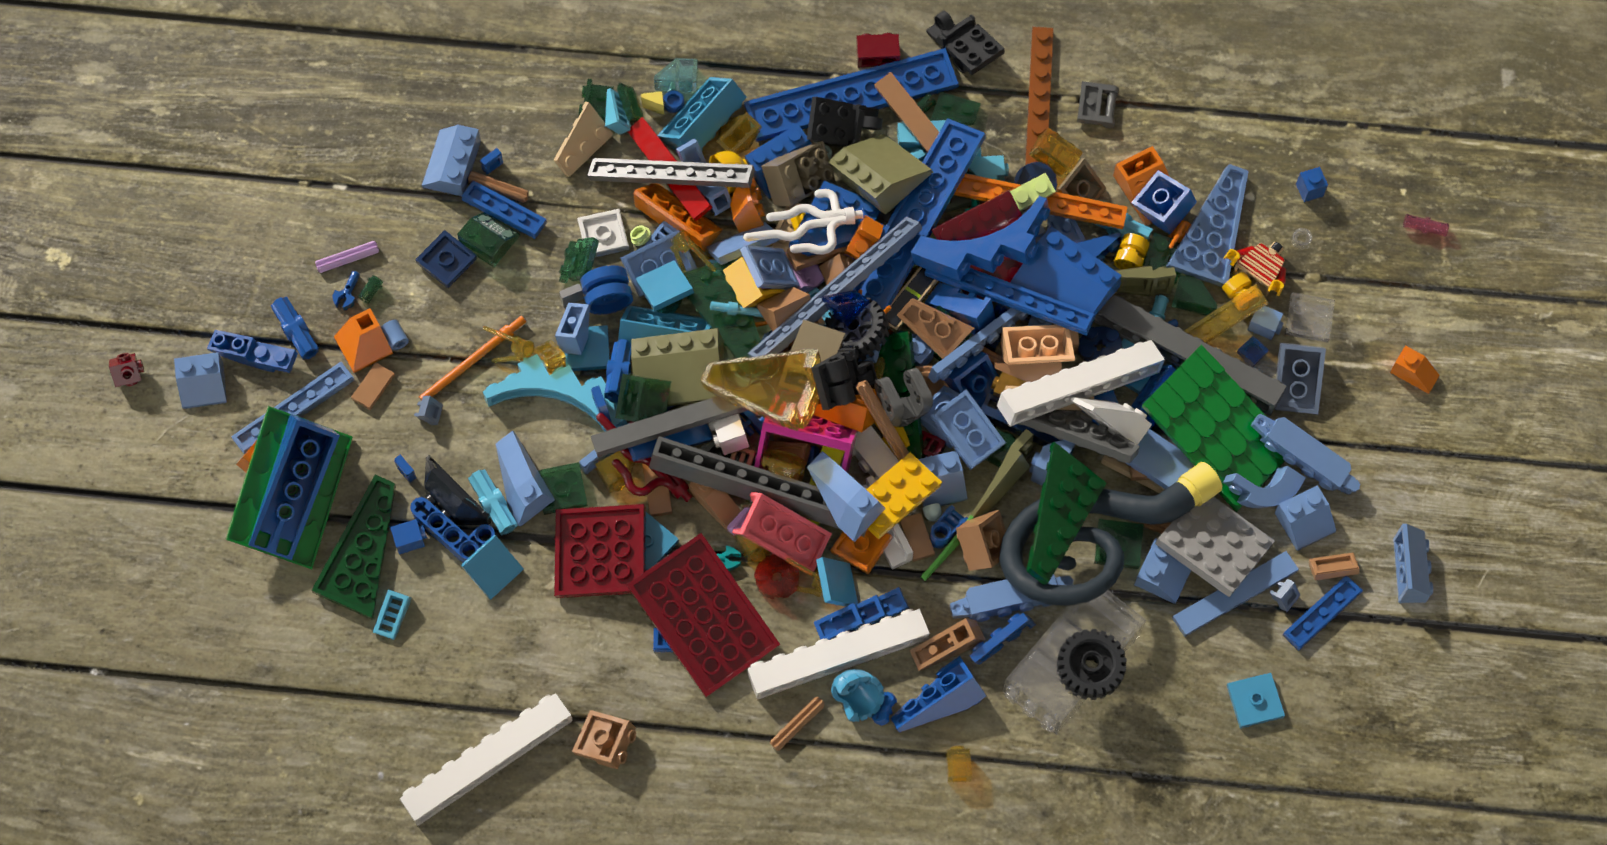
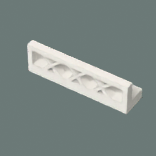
(898, 550)

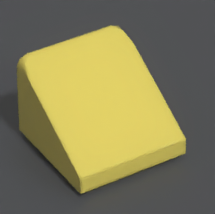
(653, 102)

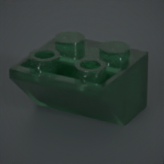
(642, 397)

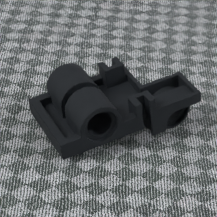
(966, 42)
(840, 121)
(838, 377)

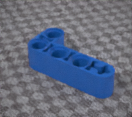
(448, 529)

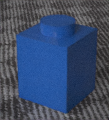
(1311, 184)
(408, 536)

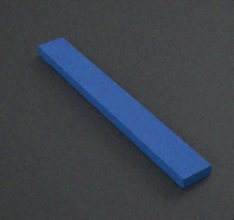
(1021, 299)

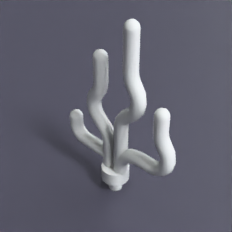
(829, 219)

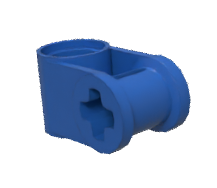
(947, 525)

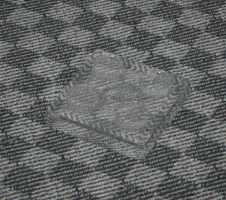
(1309, 317)

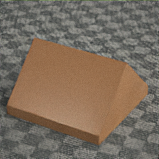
(781, 306)

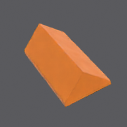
(664, 206)

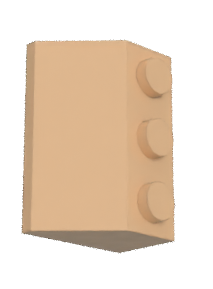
(1036, 344)

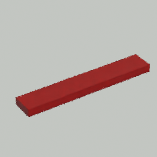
(656, 150)

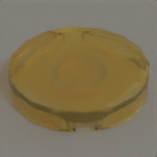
(783, 462)

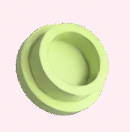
(640, 235)

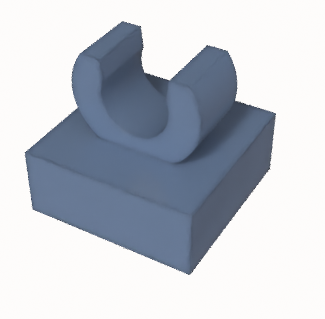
(429, 410)
(1286, 595)

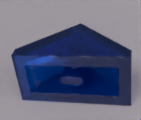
(845, 305)

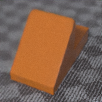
(865, 237)

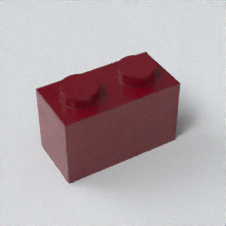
(877, 49)

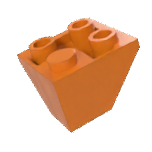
(746, 208)
(362, 341)

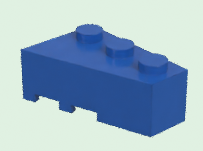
(963, 307)

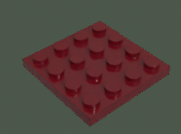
(981, 222)
(598, 550)

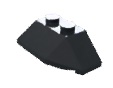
(451, 497)

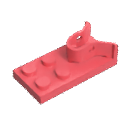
(783, 531)

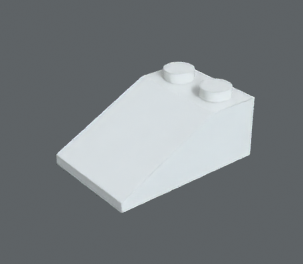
(1118, 418)

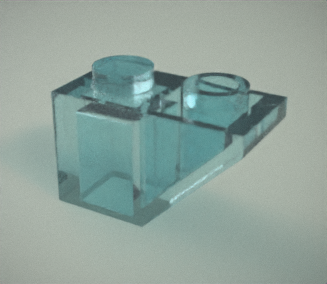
(678, 76)

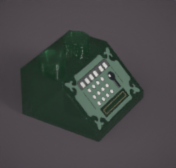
(487, 238)

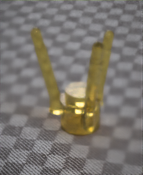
(683, 243)
(520, 347)
(816, 582)

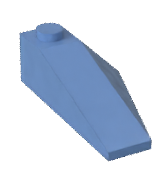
(522, 483)
(846, 499)

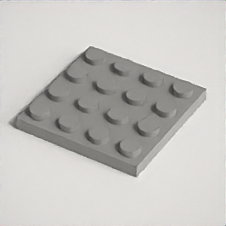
(1216, 544)

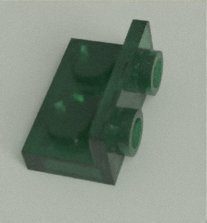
(596, 96)

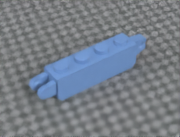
(1306, 453)
(997, 599)

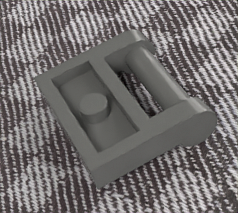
(1091, 102)

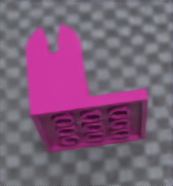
(817, 431)

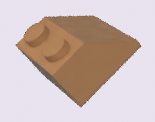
(982, 540)

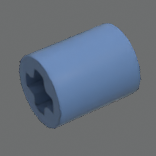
(395, 335)

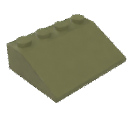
(879, 171)
(679, 360)

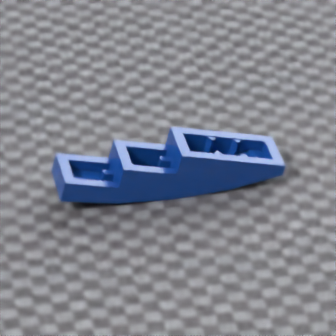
(865, 612)

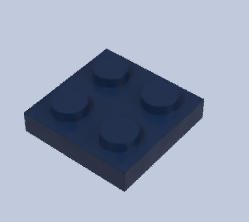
(446, 259)

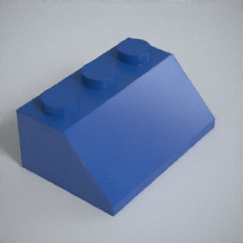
(786, 142)

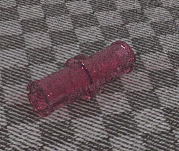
(1426, 225)

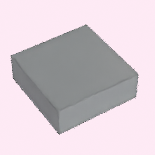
(571, 295)

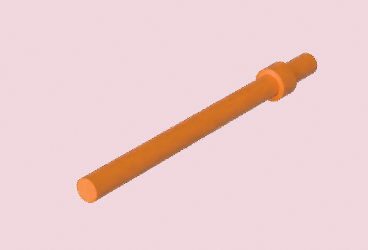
(462, 367)

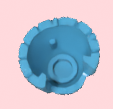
(859, 693)

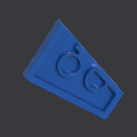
(1012, 631)

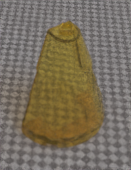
(768, 385)

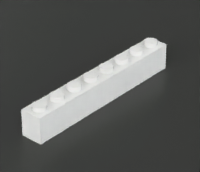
(1082, 381)
(838, 653)
(485, 759)

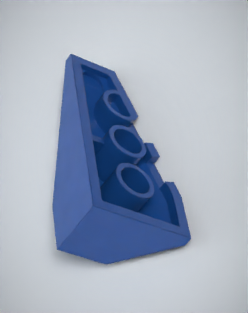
(948, 694)

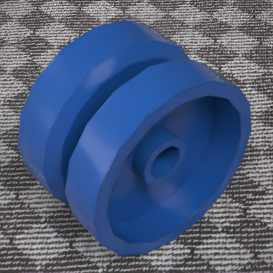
(606, 289)

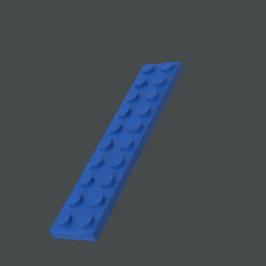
(918, 76)
(949, 160)

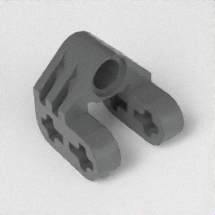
(907, 409)

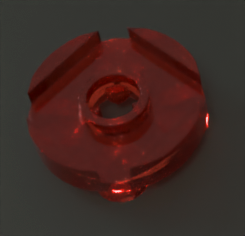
(764, 576)

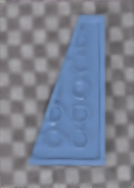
(1213, 231)

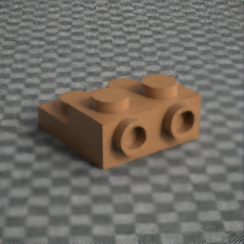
(605, 739)

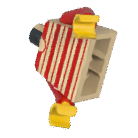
(1261, 265)

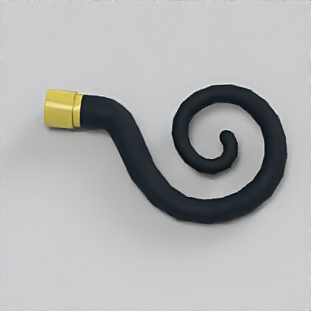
(1189, 491)

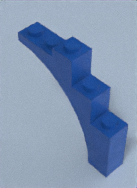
(987, 252)

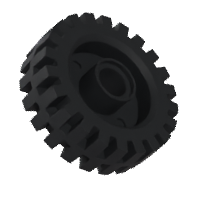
(865, 331)
(1091, 681)

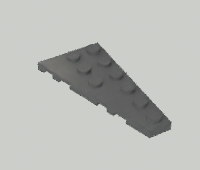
(1079, 429)

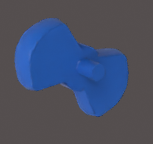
(882, 716)

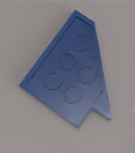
(843, 232)

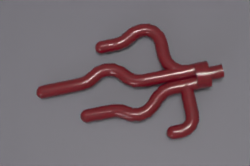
(675, 484)

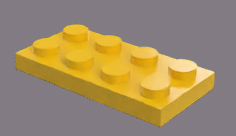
(901, 492)

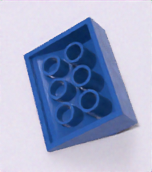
(1068, 273)

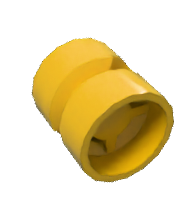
(1131, 252)
(1237, 285)

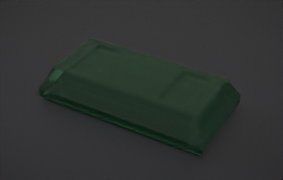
(629, 102)

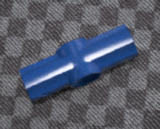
(294, 328)
(616, 367)

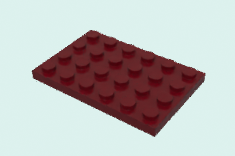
(703, 615)

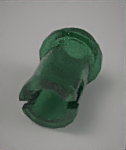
(924, 106)
(370, 289)

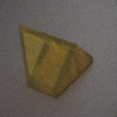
(738, 133)

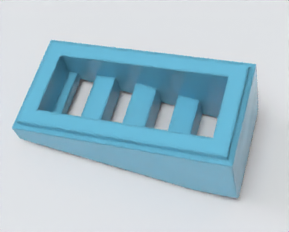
(615, 114)
(399, 617)

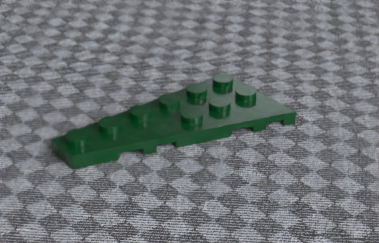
(356, 562)

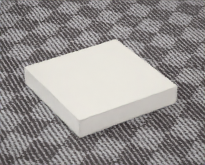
(606, 228)

